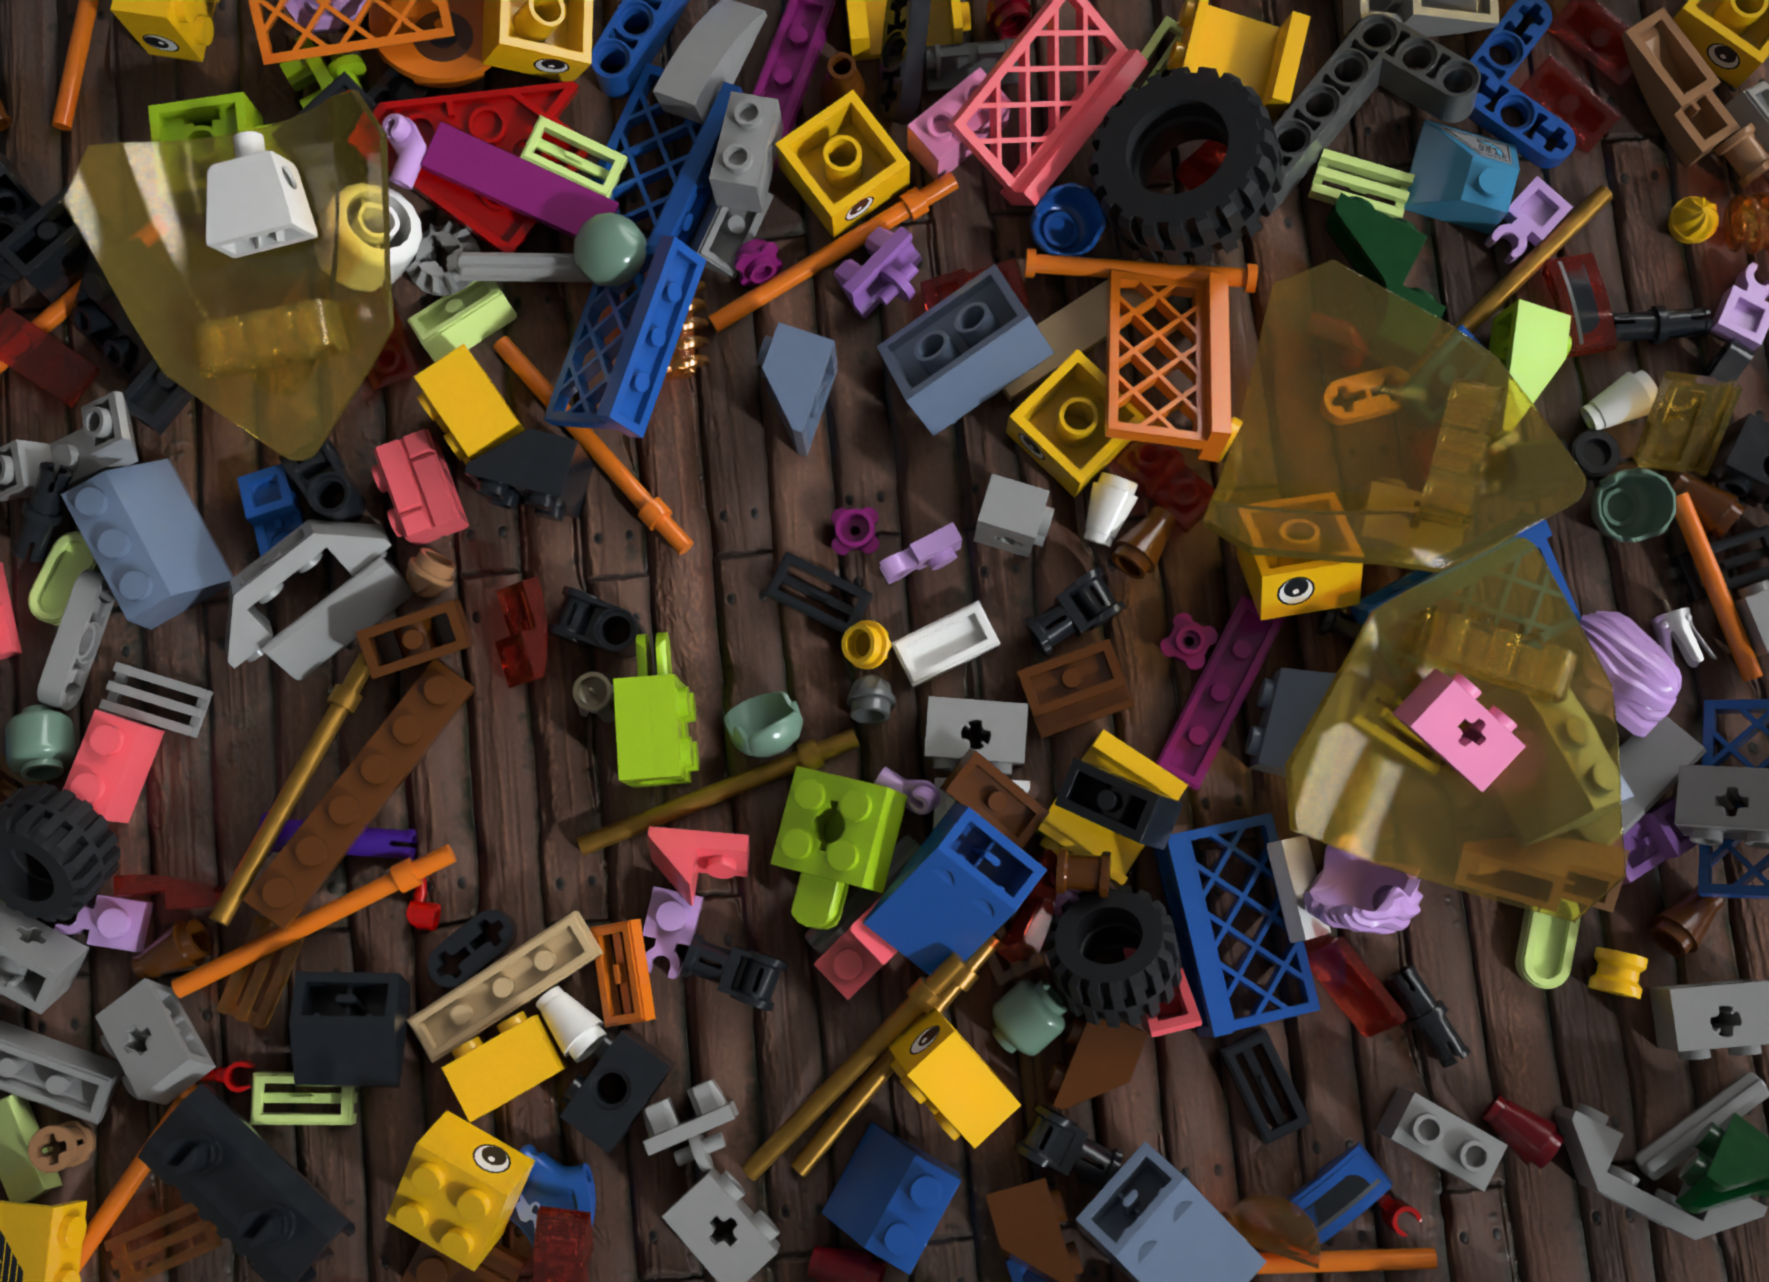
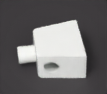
(255, 201)

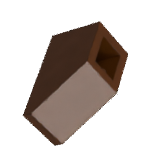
(1096, 1062)
(1030, 1231)

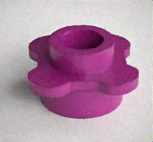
(757, 262)
(847, 519)
(1202, 638)

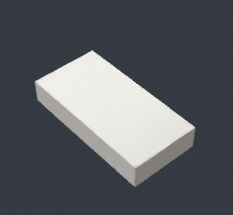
(945, 644)
(1294, 874)

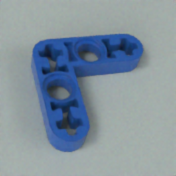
(1494, 83)

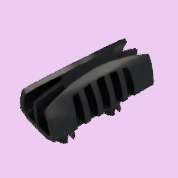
(244, 1188)

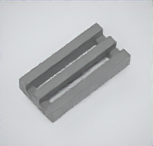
(118, 688)

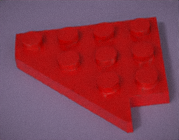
(500, 119)

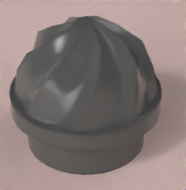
(871, 700)

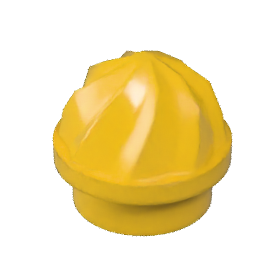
(1693, 220)
(866, 644)

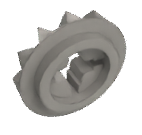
(427, 273)

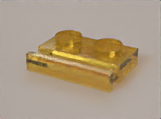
(1686, 423)

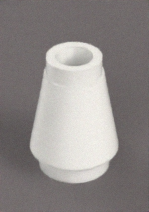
(1620, 402)
(1109, 507)
(571, 1024)

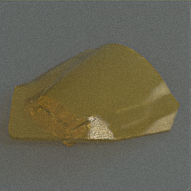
(263, 335)
(1382, 436)
(1550, 821)

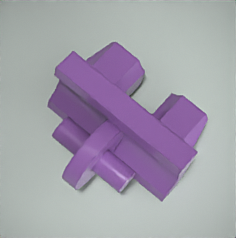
(884, 274)

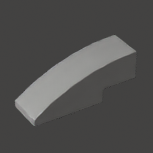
(1427, 16)
(708, 58)

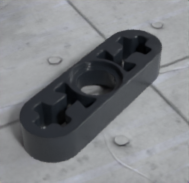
(901, 81)

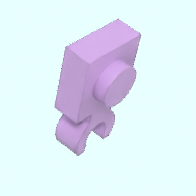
(1530, 218)
(1743, 310)
(932, 550)
(112, 923)
(671, 923)

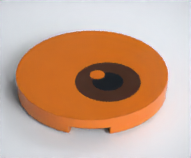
(440, 61)

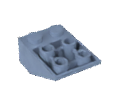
(1164, 1228)

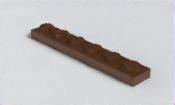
(358, 795)

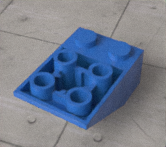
(954, 890)

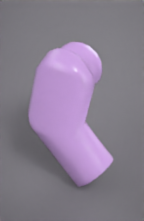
(408, 146)
(921, 794)

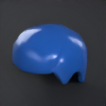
(1067, 221)

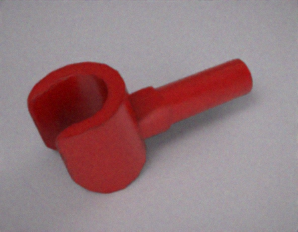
(421, 913)
(226, 1075)
(1392, 1209)

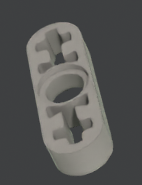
(76, 641)

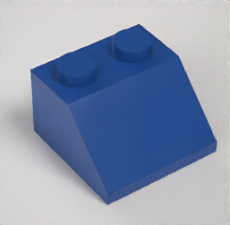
(891, 1197)

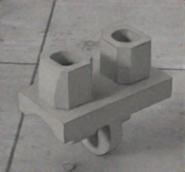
(667, 1130)

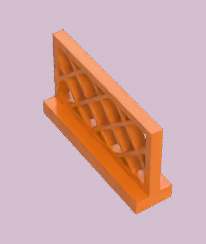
(263, 27)
(1207, 371)

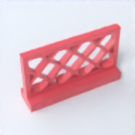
(1066, 129)

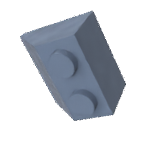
(798, 379)
(1287, 706)

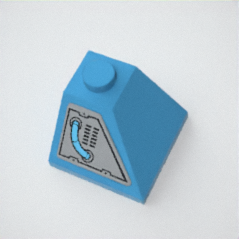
(1462, 177)

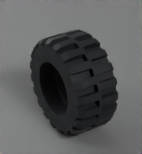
(1165, 116)

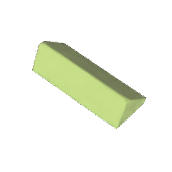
(462, 318)
(17, 1173)

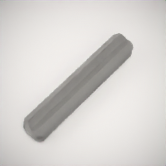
(518, 267)
(1678, 1141)

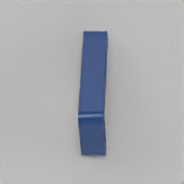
(631, 50)

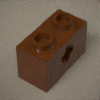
(415, 638)

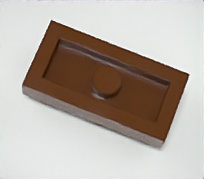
(994, 797)

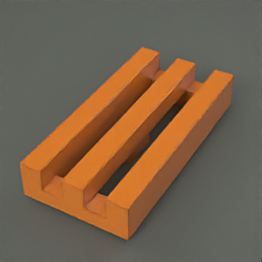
(629, 971)

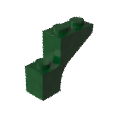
(1379, 247)
(1727, 1167)

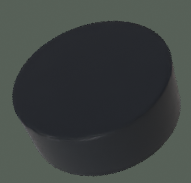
(1595, 453)

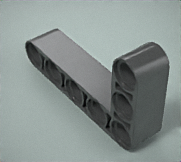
(1371, 67)

